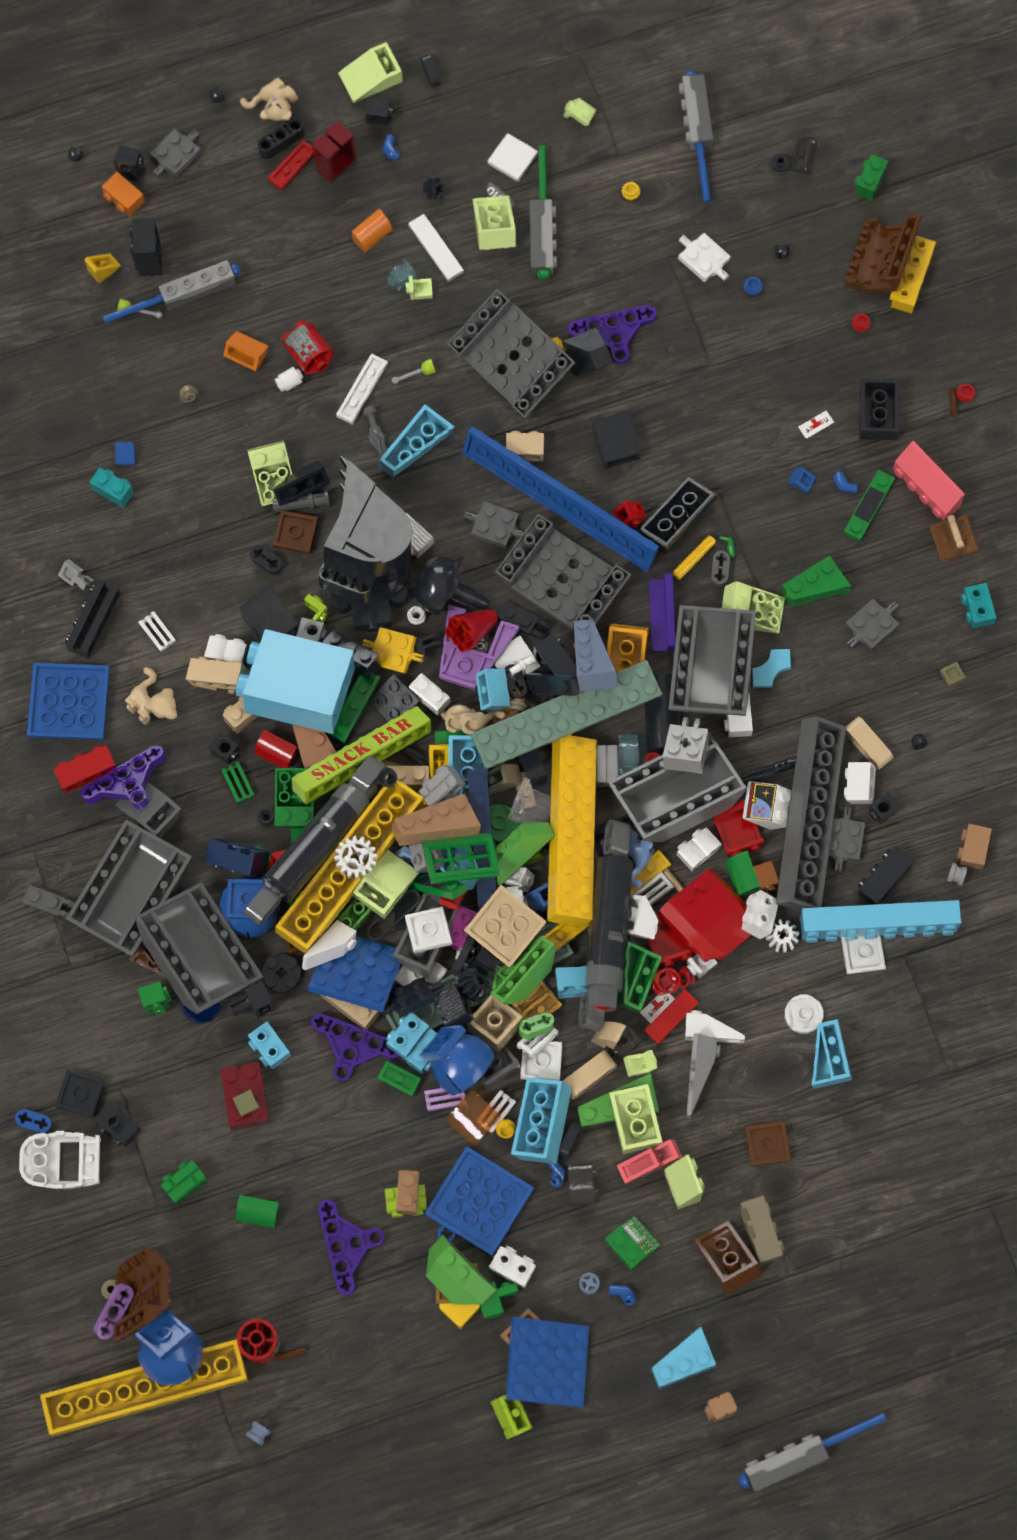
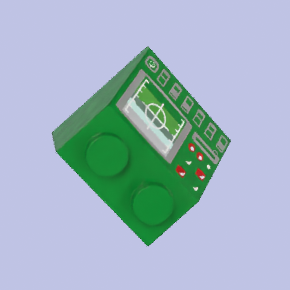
(632, 1243)

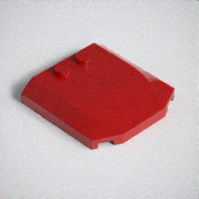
(707, 916)

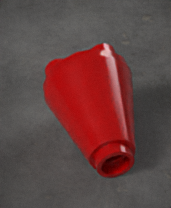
(470, 628)

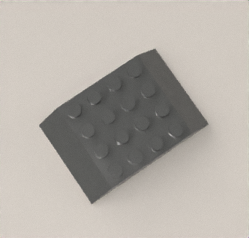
(712, 660)
(673, 801)
(129, 880)
(196, 949)

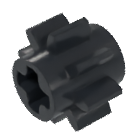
(433, 188)

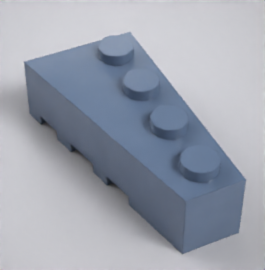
(592, 660)

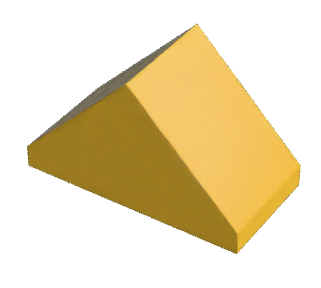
(102, 266)
(438, 757)
(459, 1314)

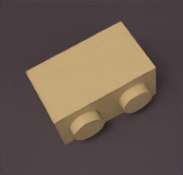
(526, 445)

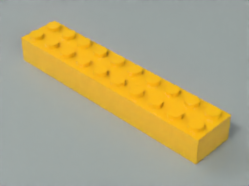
(574, 826)
(331, 890)
(134, 1392)

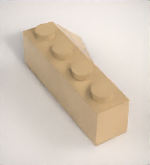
(409, 775)

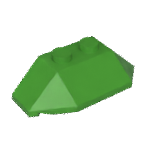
(521, 846)
(525, 973)
(456, 1275)

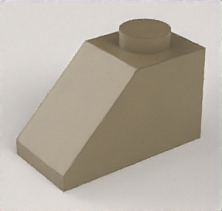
(503, 778)

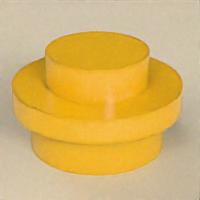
(630, 191)
(505, 1128)

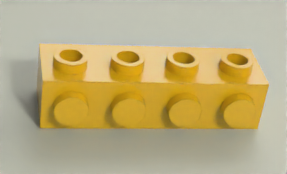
(913, 275)

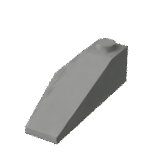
(702, 1060)

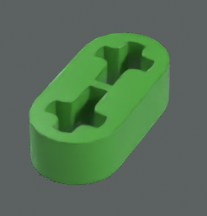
(536, 1025)

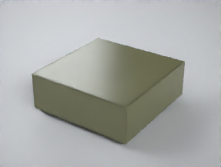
(952, 674)
(245, 1103)

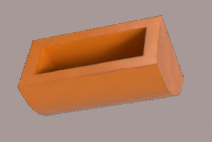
(371, 231)
(245, 350)

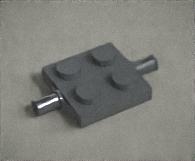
(175, 153)
(494, 524)
(872, 624)
(846, 839)

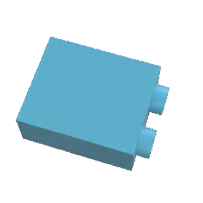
(296, 680)

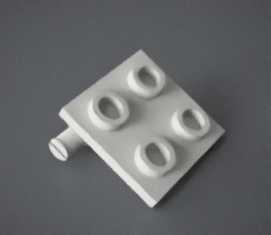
(520, 655)

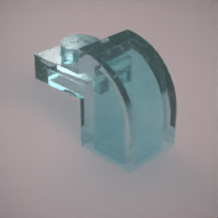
(628, 753)

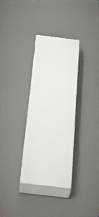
(436, 248)
(362, 389)

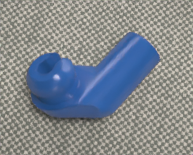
(388, 148)
(558, 1174)
(624, 1292)

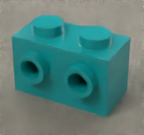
(111, 487)
(978, 605)

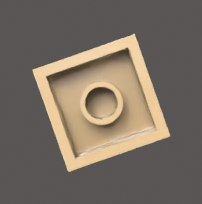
(495, 1023)

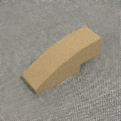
(608, 1034)

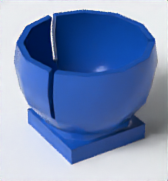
(234, 902)
(457, 1058)
(167, 1348)

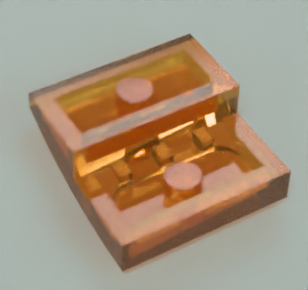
(945, 541)
(473, 1118)

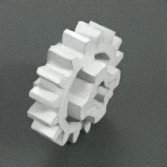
(362, 853)

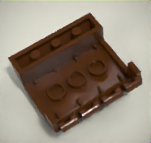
(882, 255)
(150, 1283)

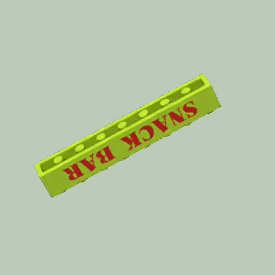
(343, 764)

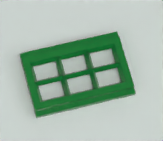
(460, 875)

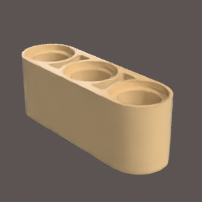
(868, 743)
(590, 1074)

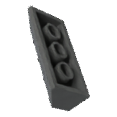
(425, 961)

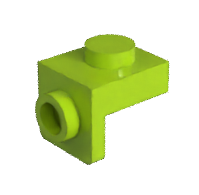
(316, 605)

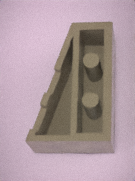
(761, 1230)

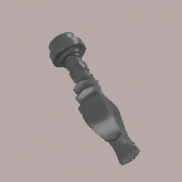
(375, 437)

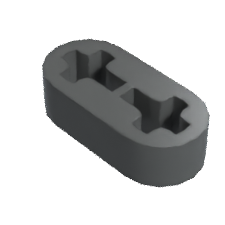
(725, 569)

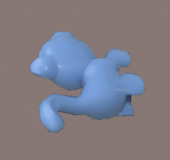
(639, 852)

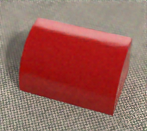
(275, 750)

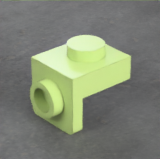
(580, 111)
(419, 288)
(640, 1063)

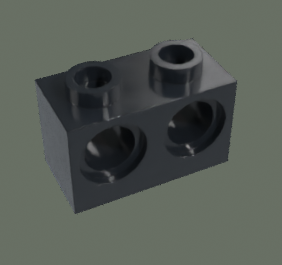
(129, 163)

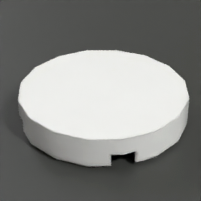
(804, 1014)

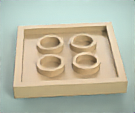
(505, 925)

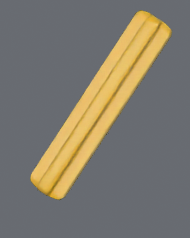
(694, 557)

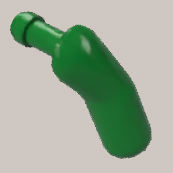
(730, 547)

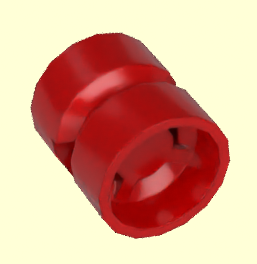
(665, 982)

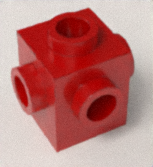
(630, 513)

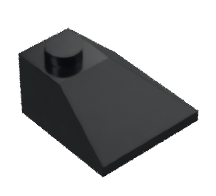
(587, 351)

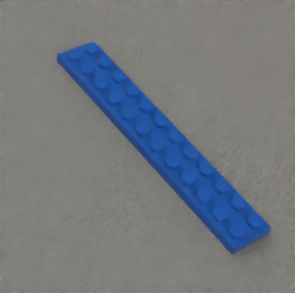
(560, 499)

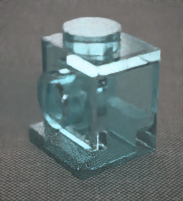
(400, 275)

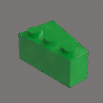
(816, 583)
(638, 976)

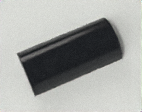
(677, 514)
(659, 717)

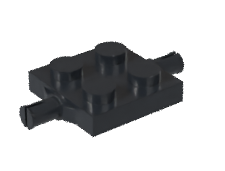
(412, 997)

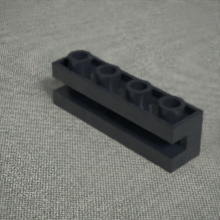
(92, 618)

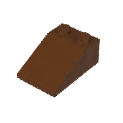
(728, 1257)

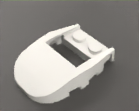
(41, 1160)

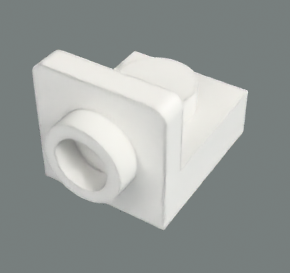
(521, 877)
(698, 967)

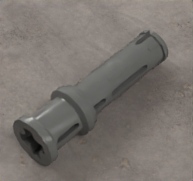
(311, 501)

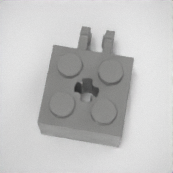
(686, 747)

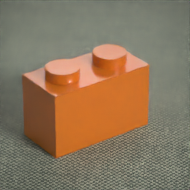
(123, 194)

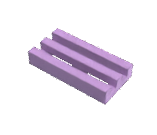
(440, 1098)

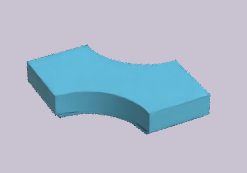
(777, 662)

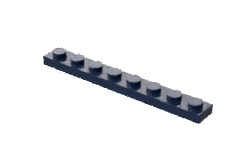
(480, 804)

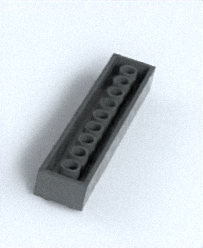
(811, 814)

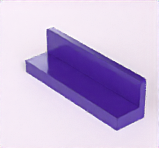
(662, 614)

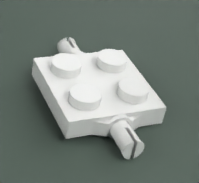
(704, 257)

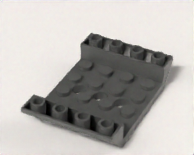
(494, 335)
(542, 557)

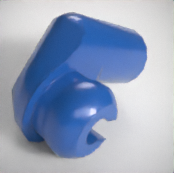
(842, 484)

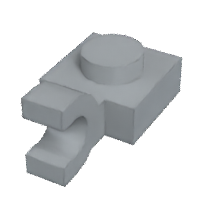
(73, 575)

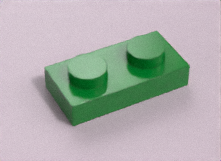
(399, 1078)

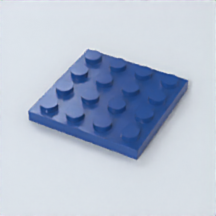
(68, 701)
(360, 976)
(479, 1201)
(547, 1362)

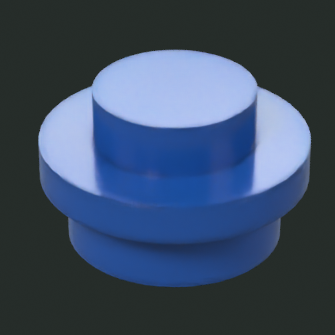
(753, 286)

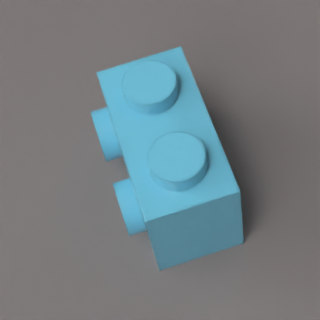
(492, 689)
(407, 1035)
(269, 1046)
(414, 1059)

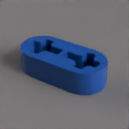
(34, 1117)

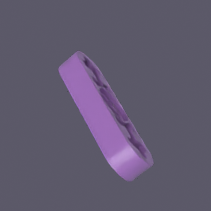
(101, 1322)

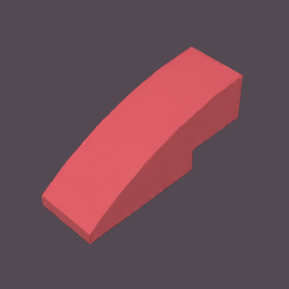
(649, 1161)

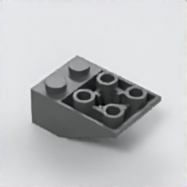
(157, 816)

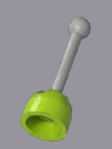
(125, 303)
(426, 367)

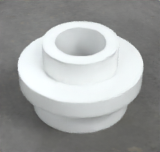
(419, 610)

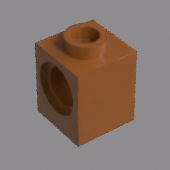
(766, 877)

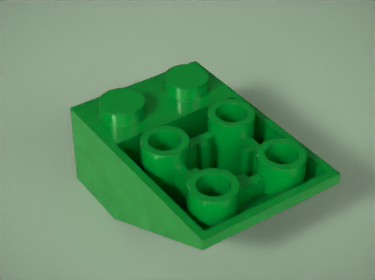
(289, 808)

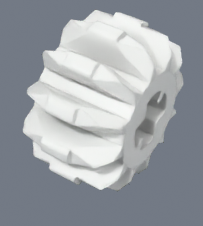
(786, 942)

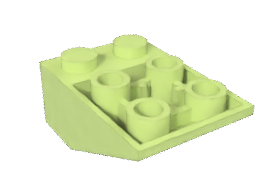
(371, 73)
(270, 468)
(767, 605)
(385, 884)
(684, 1183)

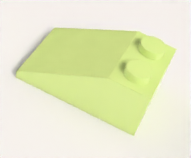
(494, 222)
(635, 1119)

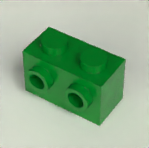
(871, 177)
(155, 998)

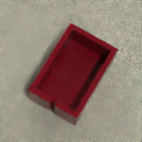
(334, 151)
(237, 1081)

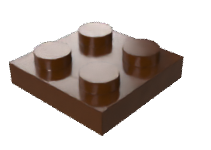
(295, 532)
(767, 1144)

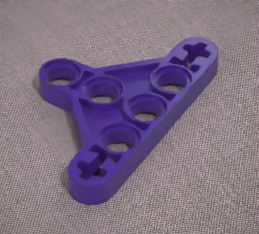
(624, 329)
(119, 785)
(343, 1042)
(344, 1235)

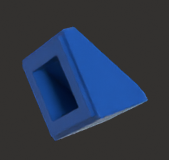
(125, 453)
(802, 479)

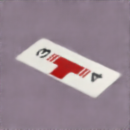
(816, 424)
(656, 1007)

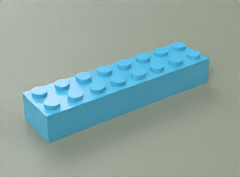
(880, 920)

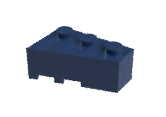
(237, 857)

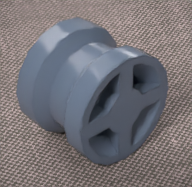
(590, 1280)
(258, 1433)

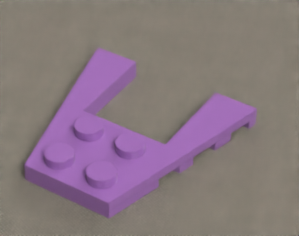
(462, 667)

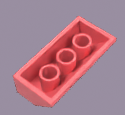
(928, 481)

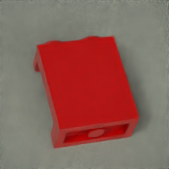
(737, 833)
(669, 945)

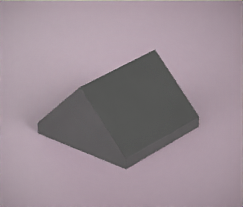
(502, 1066)

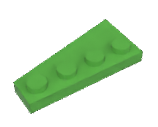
(600, 1109)

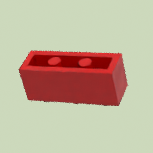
(84, 768)

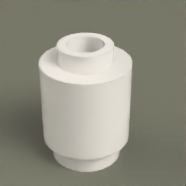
(289, 379)

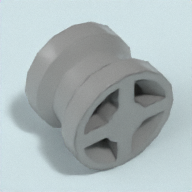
(957, 874)

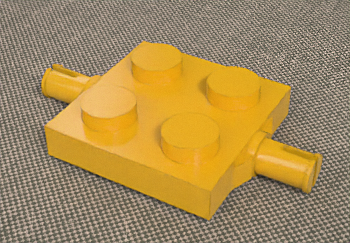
(394, 649)

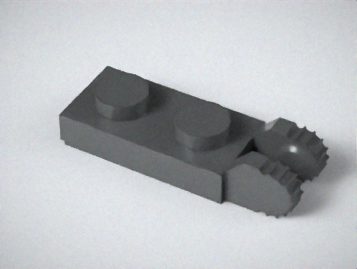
(46, 901)

